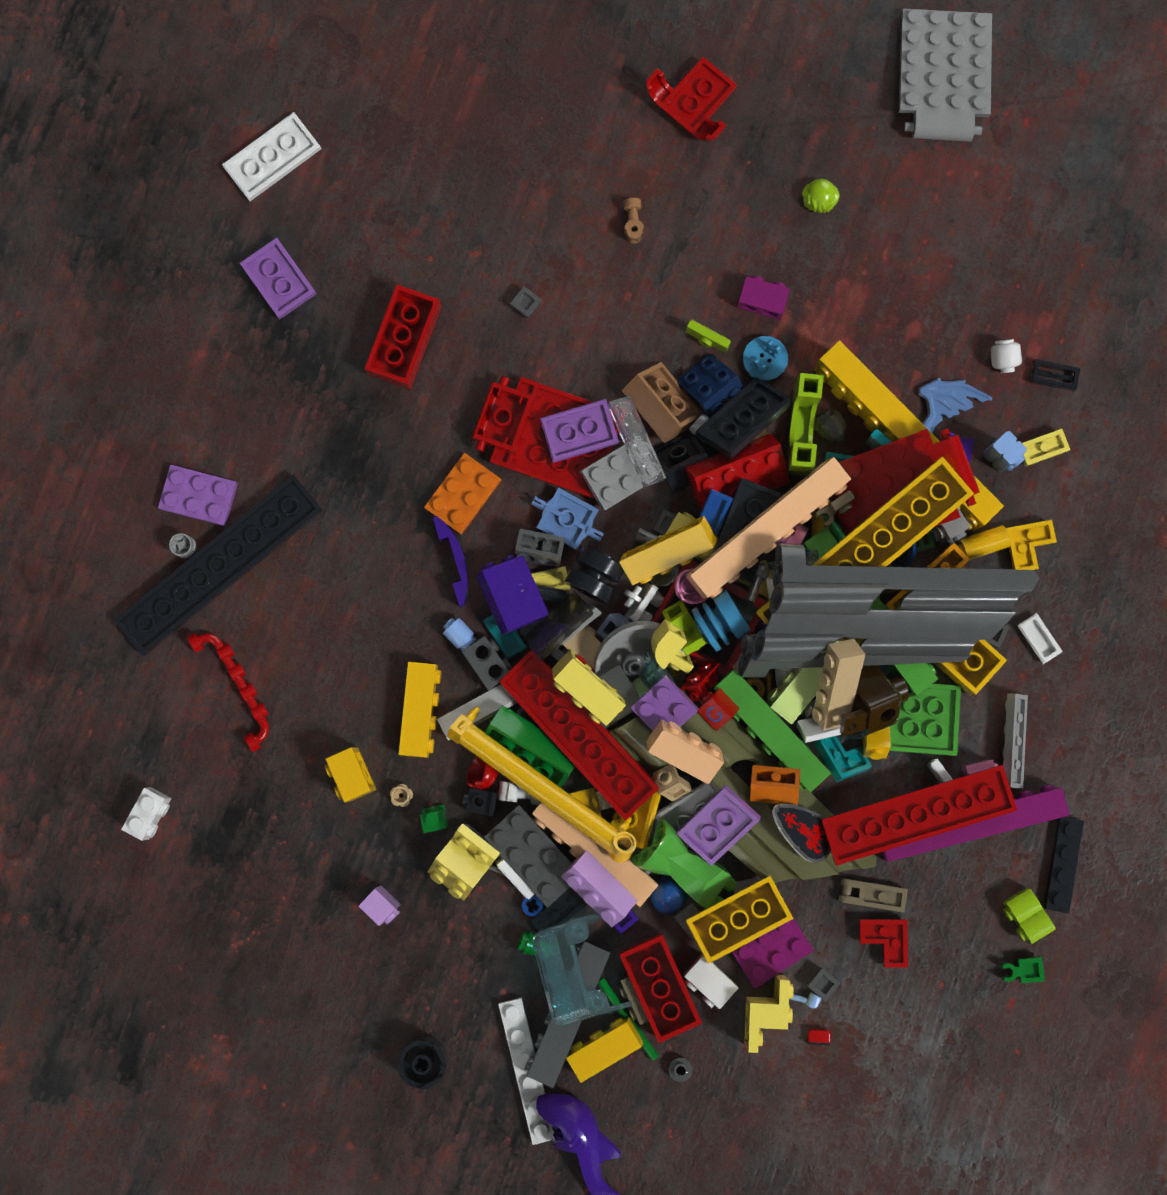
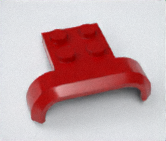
(693, 98)

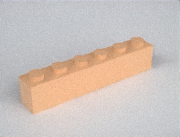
(628, 874)

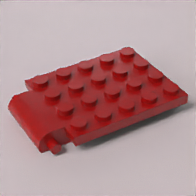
(514, 430)
(889, 468)

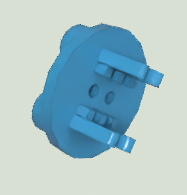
(758, 366)

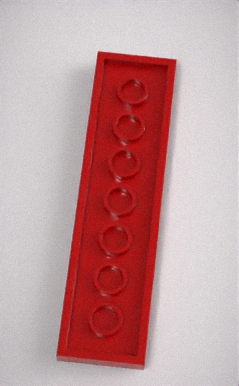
(579, 737)
(918, 815)

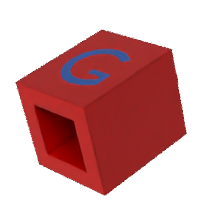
(717, 708)

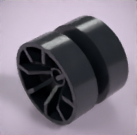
(597, 568)

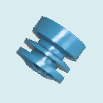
(720, 620)

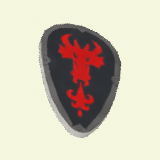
(802, 830)

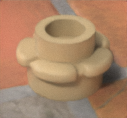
(407, 795)

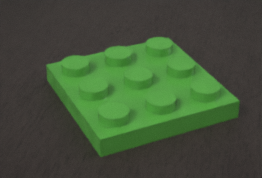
(928, 722)

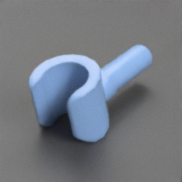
(812, 1001)

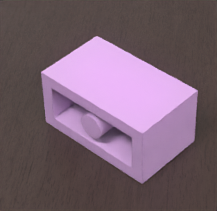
(380, 906)

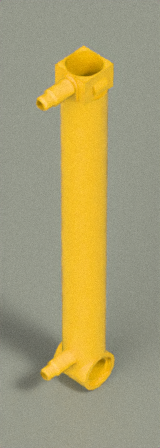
(543, 789)

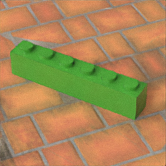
(771, 729)

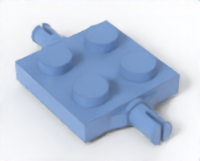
(567, 518)

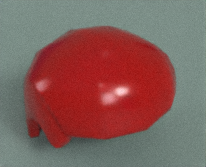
(481, 774)

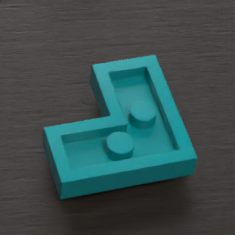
(841, 763)

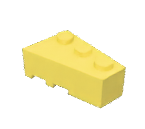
(587, 688)

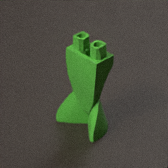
(689, 870)

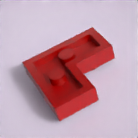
(890, 933)

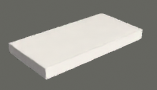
(271, 156)

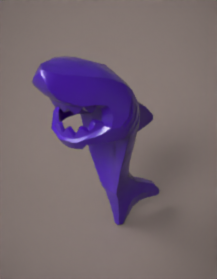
(579, 1134)

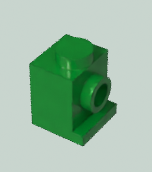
(434, 818)

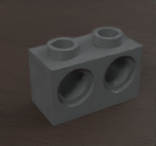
(539, 548)
(483, 666)

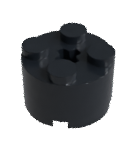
(418, 1075)

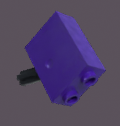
(514, 594)

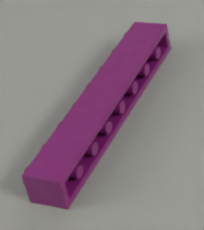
(1031, 808)

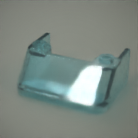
(563, 976)

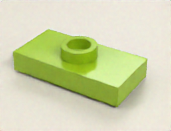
(707, 336)

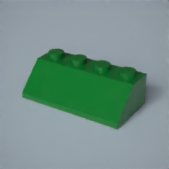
(530, 745)

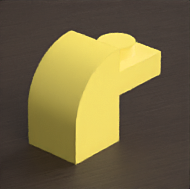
(667, 647)

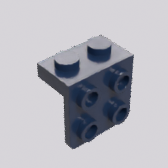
(711, 384)

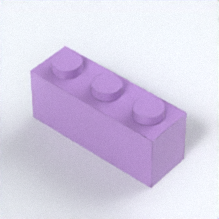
(599, 888)

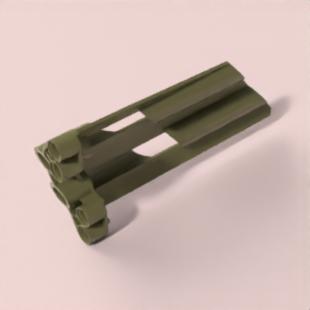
(763, 846)

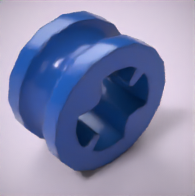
(525, 907)

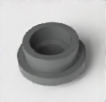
(633, 659)
(680, 1062)

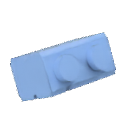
(1005, 452)

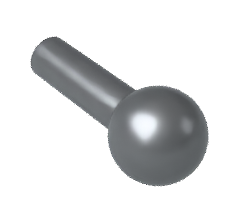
(761, 574)

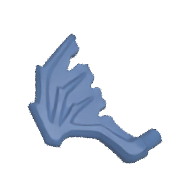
(947, 399)

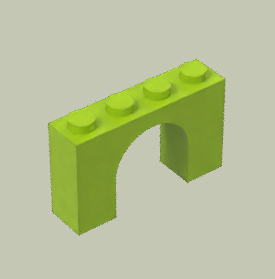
(801, 450)

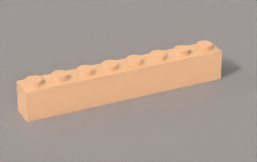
(768, 527)

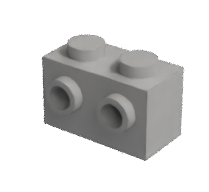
(950, 531)

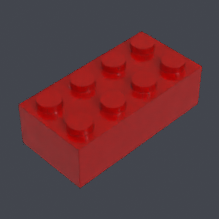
(403, 337)
(757, 462)
(660, 987)

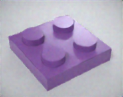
(666, 703)

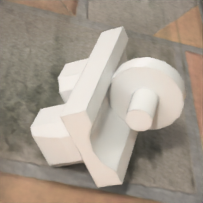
(639, 600)

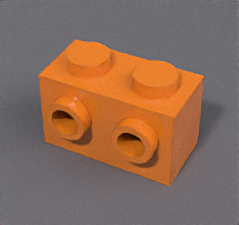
(775, 785)

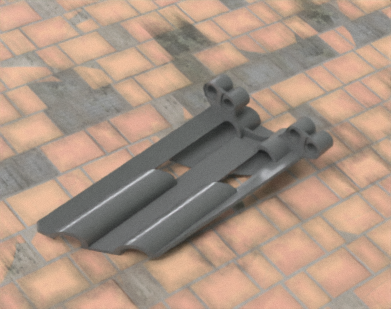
(932, 623)

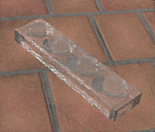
(636, 441)

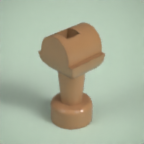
(634, 227)

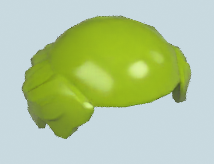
(820, 195)

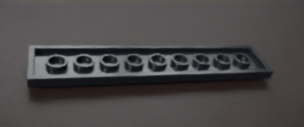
(218, 565)

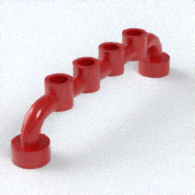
(246, 690)

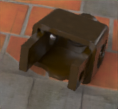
(875, 702)

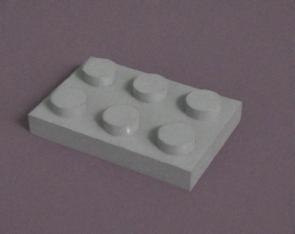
(612, 478)

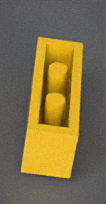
(604, 1048)

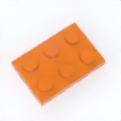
(463, 493)

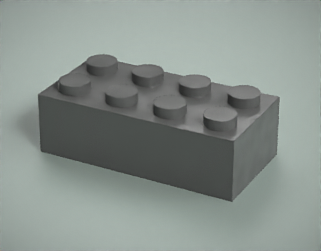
(531, 854)

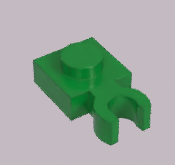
(1027, 969)

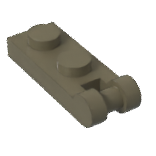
(874, 895)

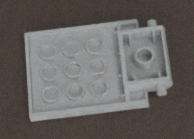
(945, 72)

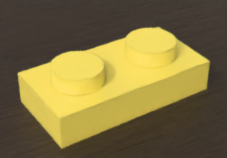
(1045, 447)

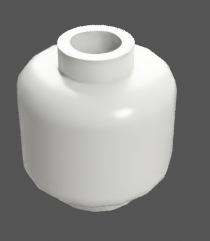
(1006, 355)

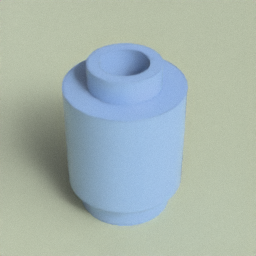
(459, 633)

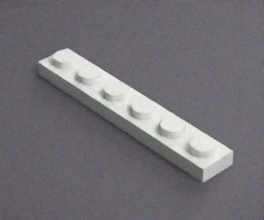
(520, 1048)

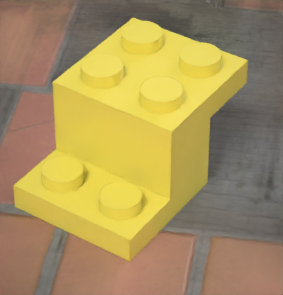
(462, 862)
(768, 1013)

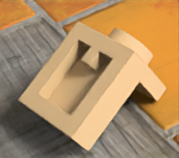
(670, 783)

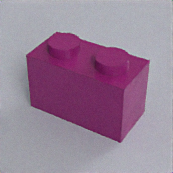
(763, 297)

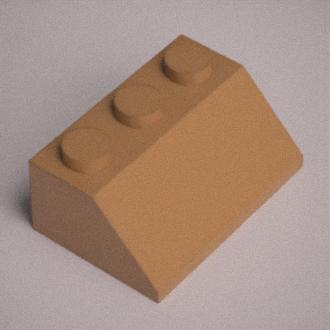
(662, 402)

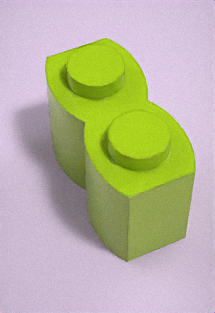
(1029, 916)

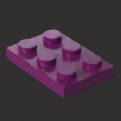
(772, 952)

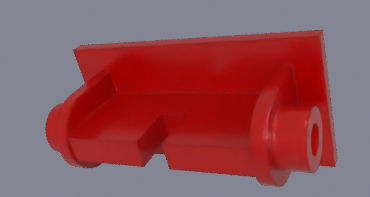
(701, 680)

